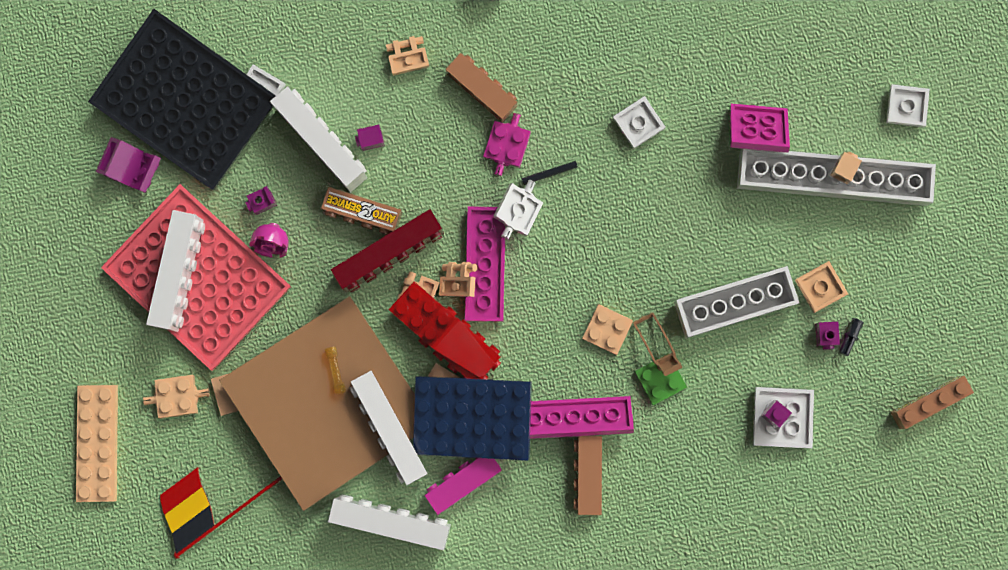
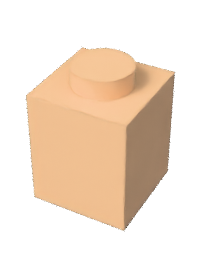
(846, 167)

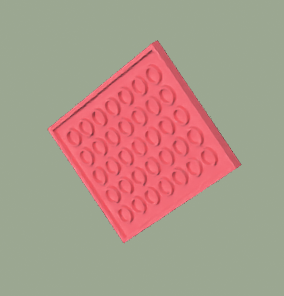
(228, 288)

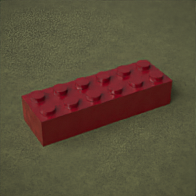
(388, 251)

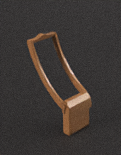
(668, 363)

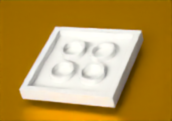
(796, 430)

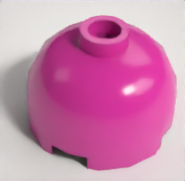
(270, 240)

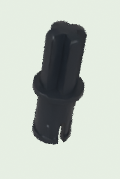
(851, 336)

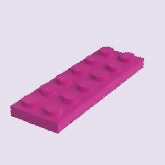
(487, 251)
(581, 417)

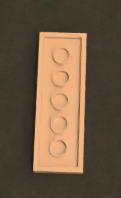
(97, 443)

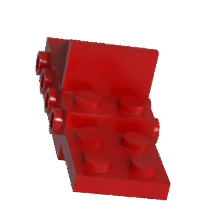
(445, 333)

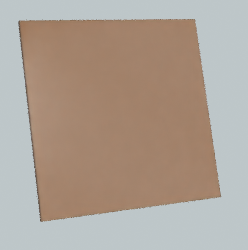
(297, 418)

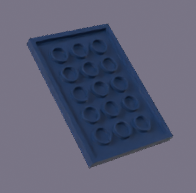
(472, 418)

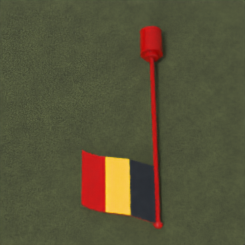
(191, 513)

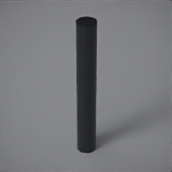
(550, 172)

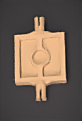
(176, 396)

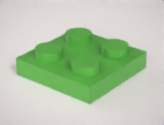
(657, 385)

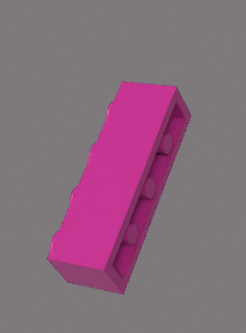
(461, 483)

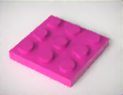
(759, 128)

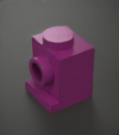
(267, 201)

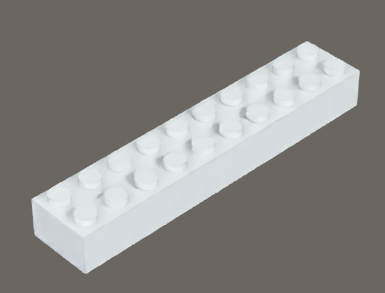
(811, 172)

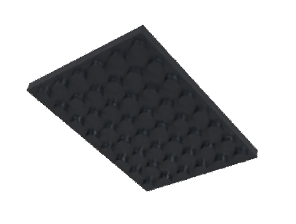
(183, 99)

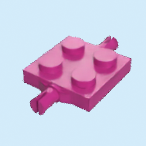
(507, 144)

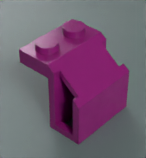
(128, 165)

